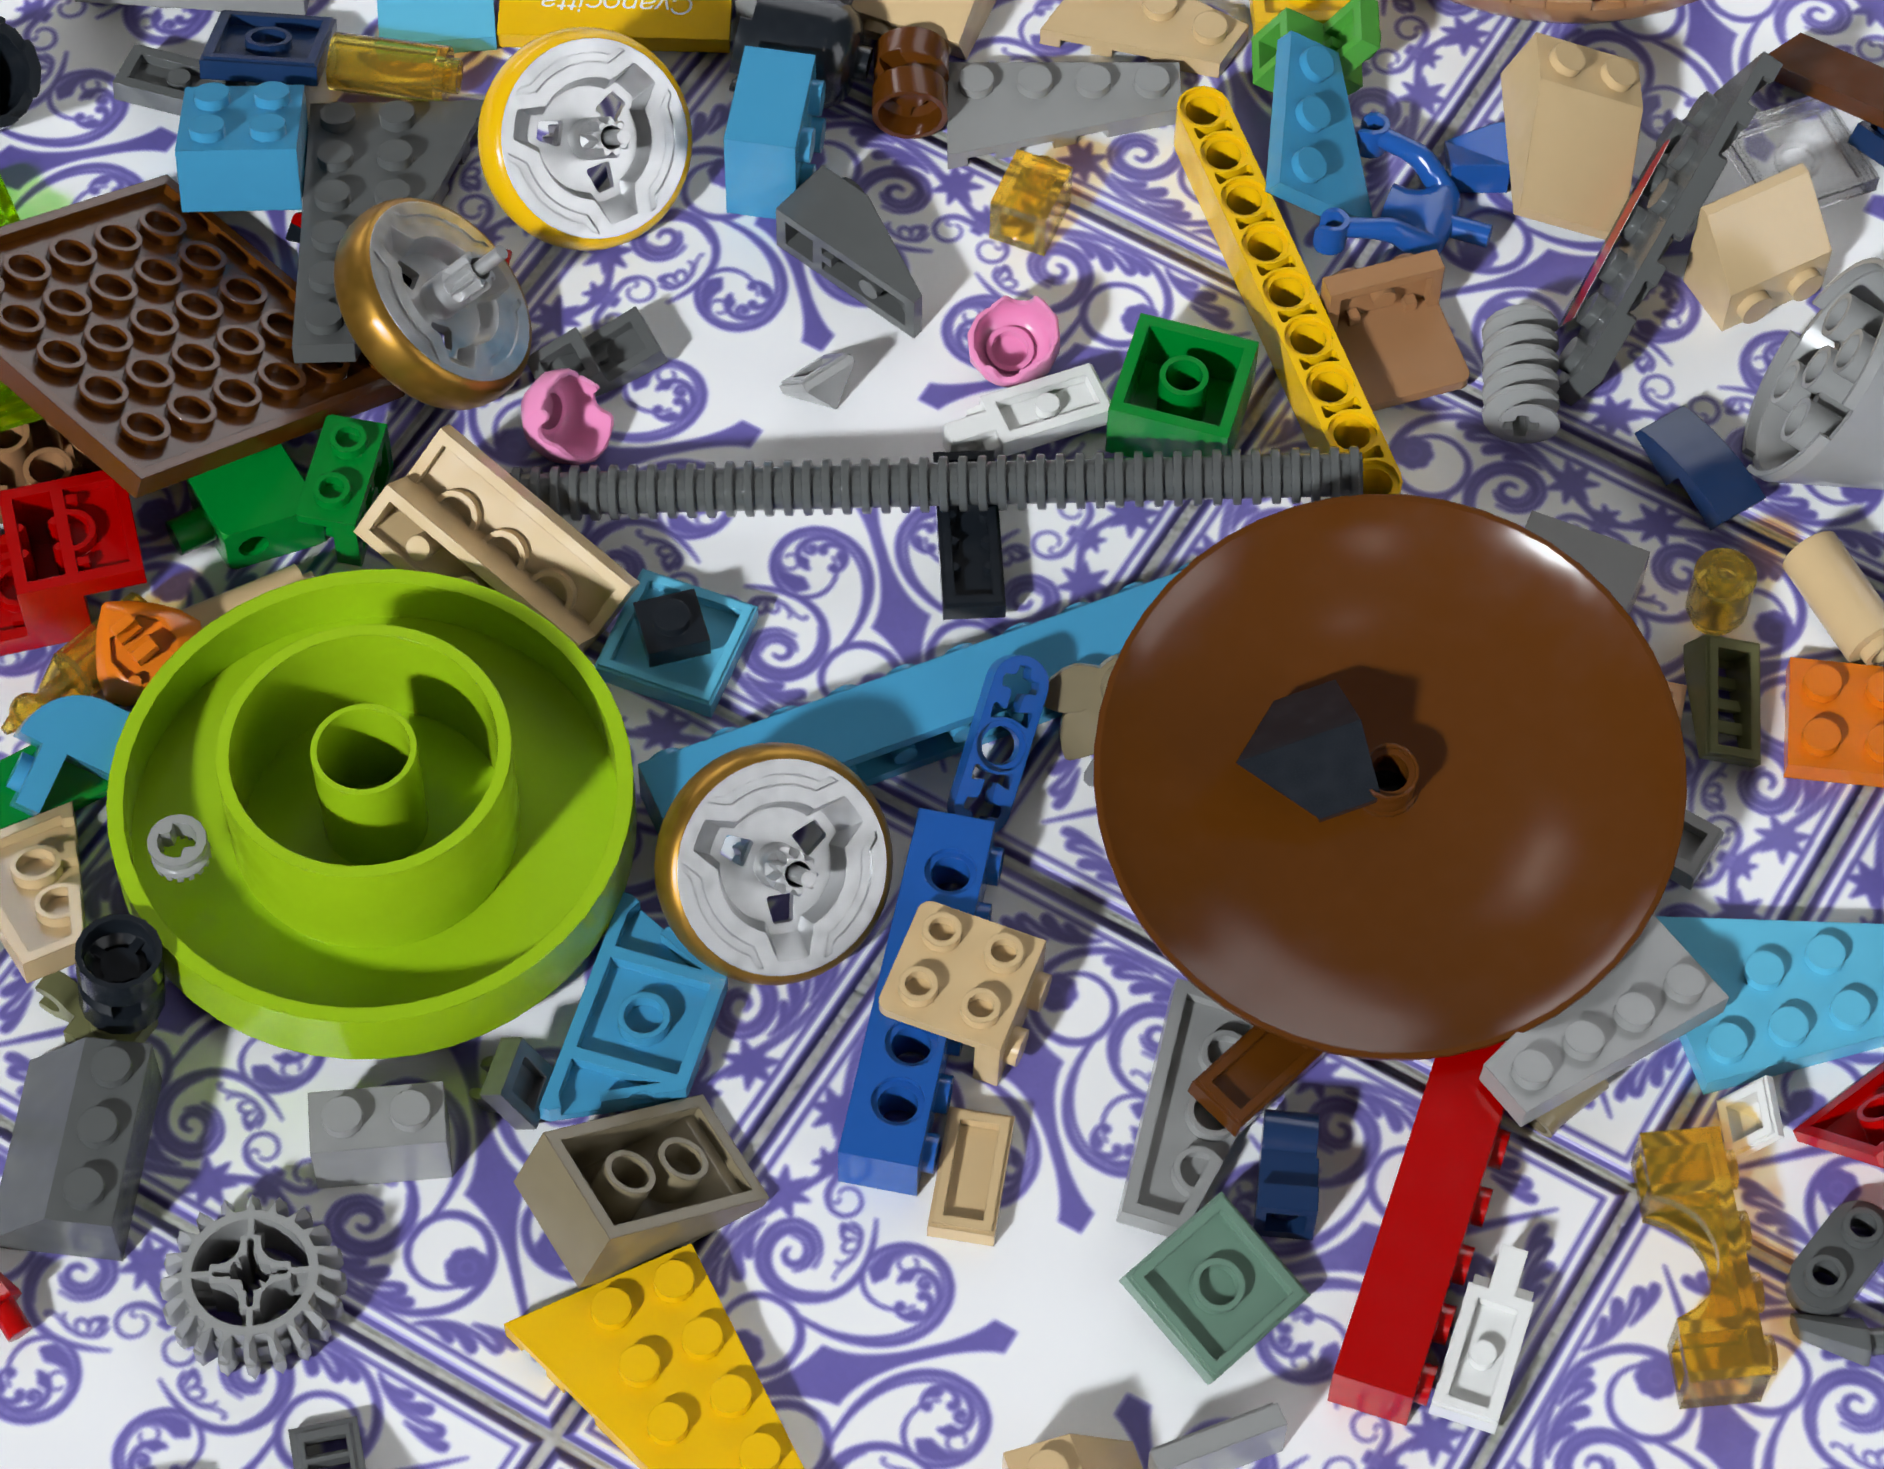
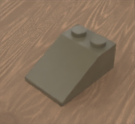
(636, 1186)

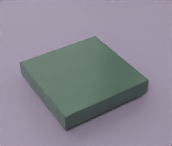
(1214, 1288)

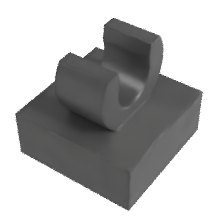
(514, 1083)

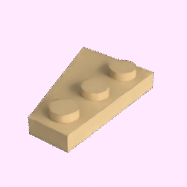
(1157, 29)
(41, 892)

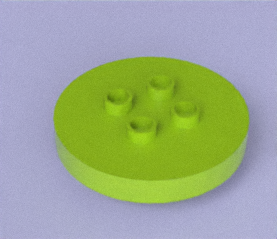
(398, 808)

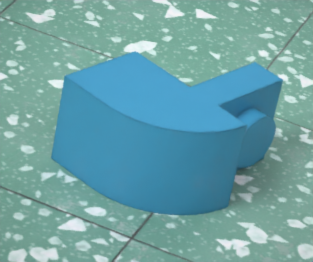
(67, 729)

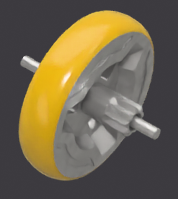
(547, 180)

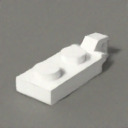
(1032, 414)
(1485, 1345)

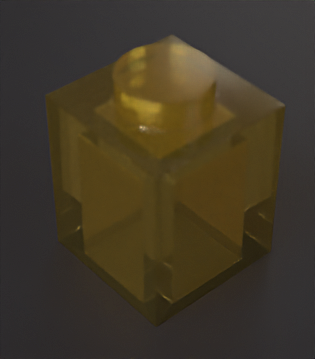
(1030, 202)

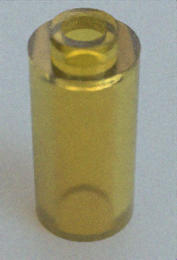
(392, 68)

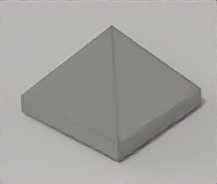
(821, 380)

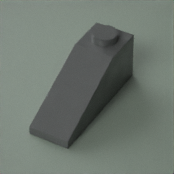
(843, 239)

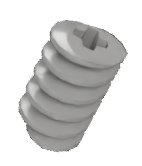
(1521, 374)

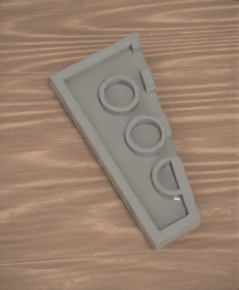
(1034, 103)
(1631, 1013)
(1177, 1138)

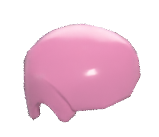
(1014, 341)
(565, 419)

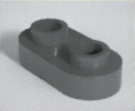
(1840, 1254)

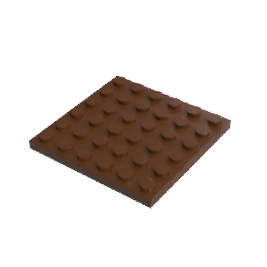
(161, 338)

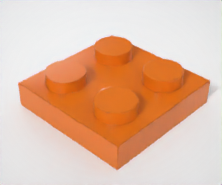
(1834, 722)

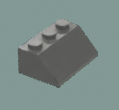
(79, 1149)

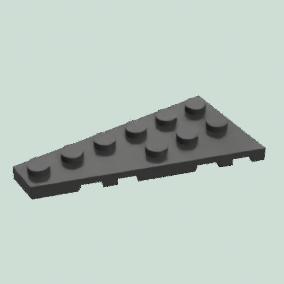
(353, 162)
(1662, 214)

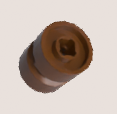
(910, 82)

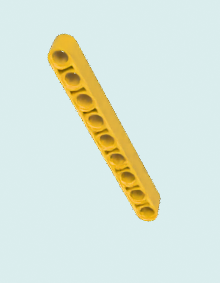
(1277, 286)

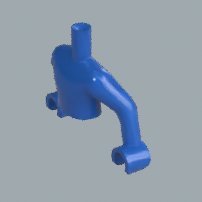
(1410, 217)

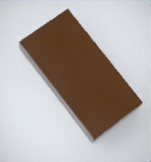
(1251, 1077)

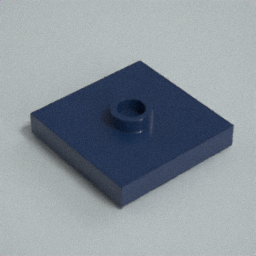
(267, 48)

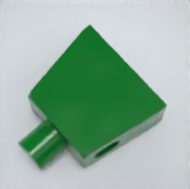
(246, 511)

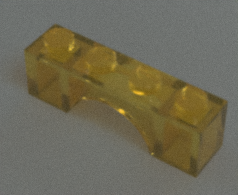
(1687, 1188)

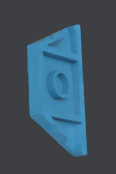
(636, 1023)

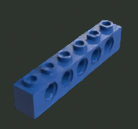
(871, 1147)

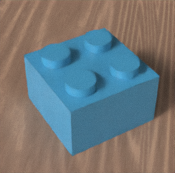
(772, 130)
(242, 147)

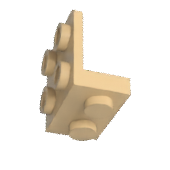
(968, 984)

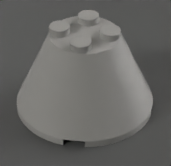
(1824, 392)

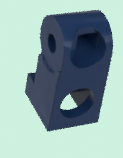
(1288, 1175)

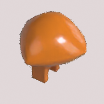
(135, 643)

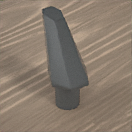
(1840, 1336)

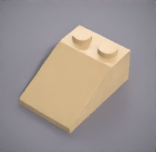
(1571, 133)

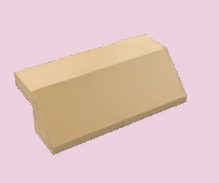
(481, 525)

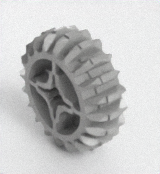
(201, 1281)

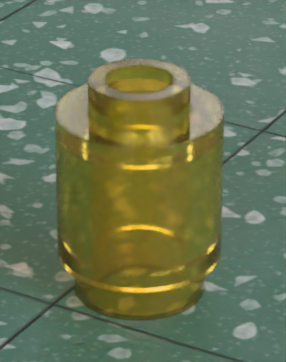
(1720, 591)

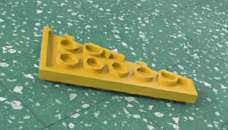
(659, 1369)

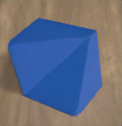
(1479, 160)

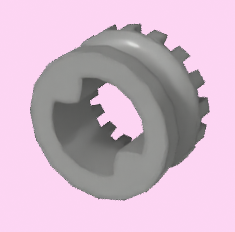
(192, 859)

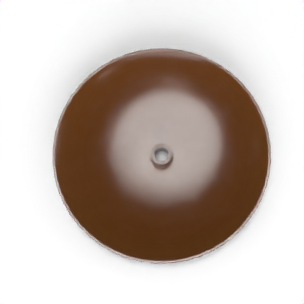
(1501, 697)

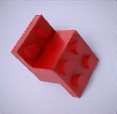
(58, 548)

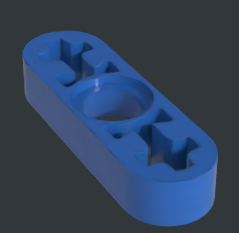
(997, 694)

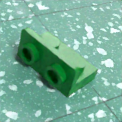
(345, 480)

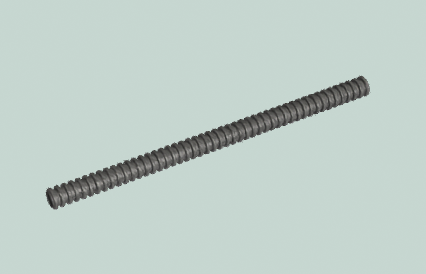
(946, 483)

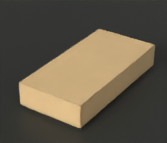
(971, 1176)

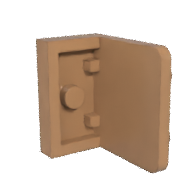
(1395, 329)

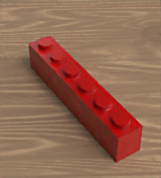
(1422, 1243)

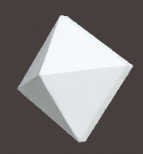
(1750, 1117)

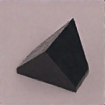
(1314, 752)

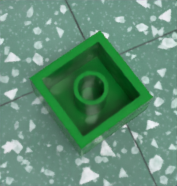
(1180, 390)

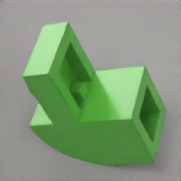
(1351, 32)

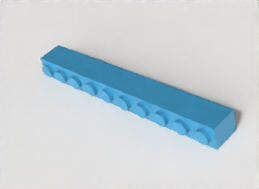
(917, 709)

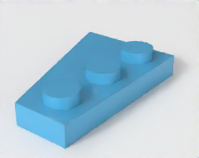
(1312, 132)

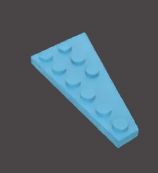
(1793, 992)

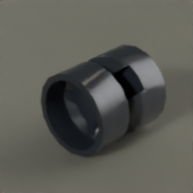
(120, 973)

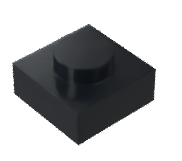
(672, 628)

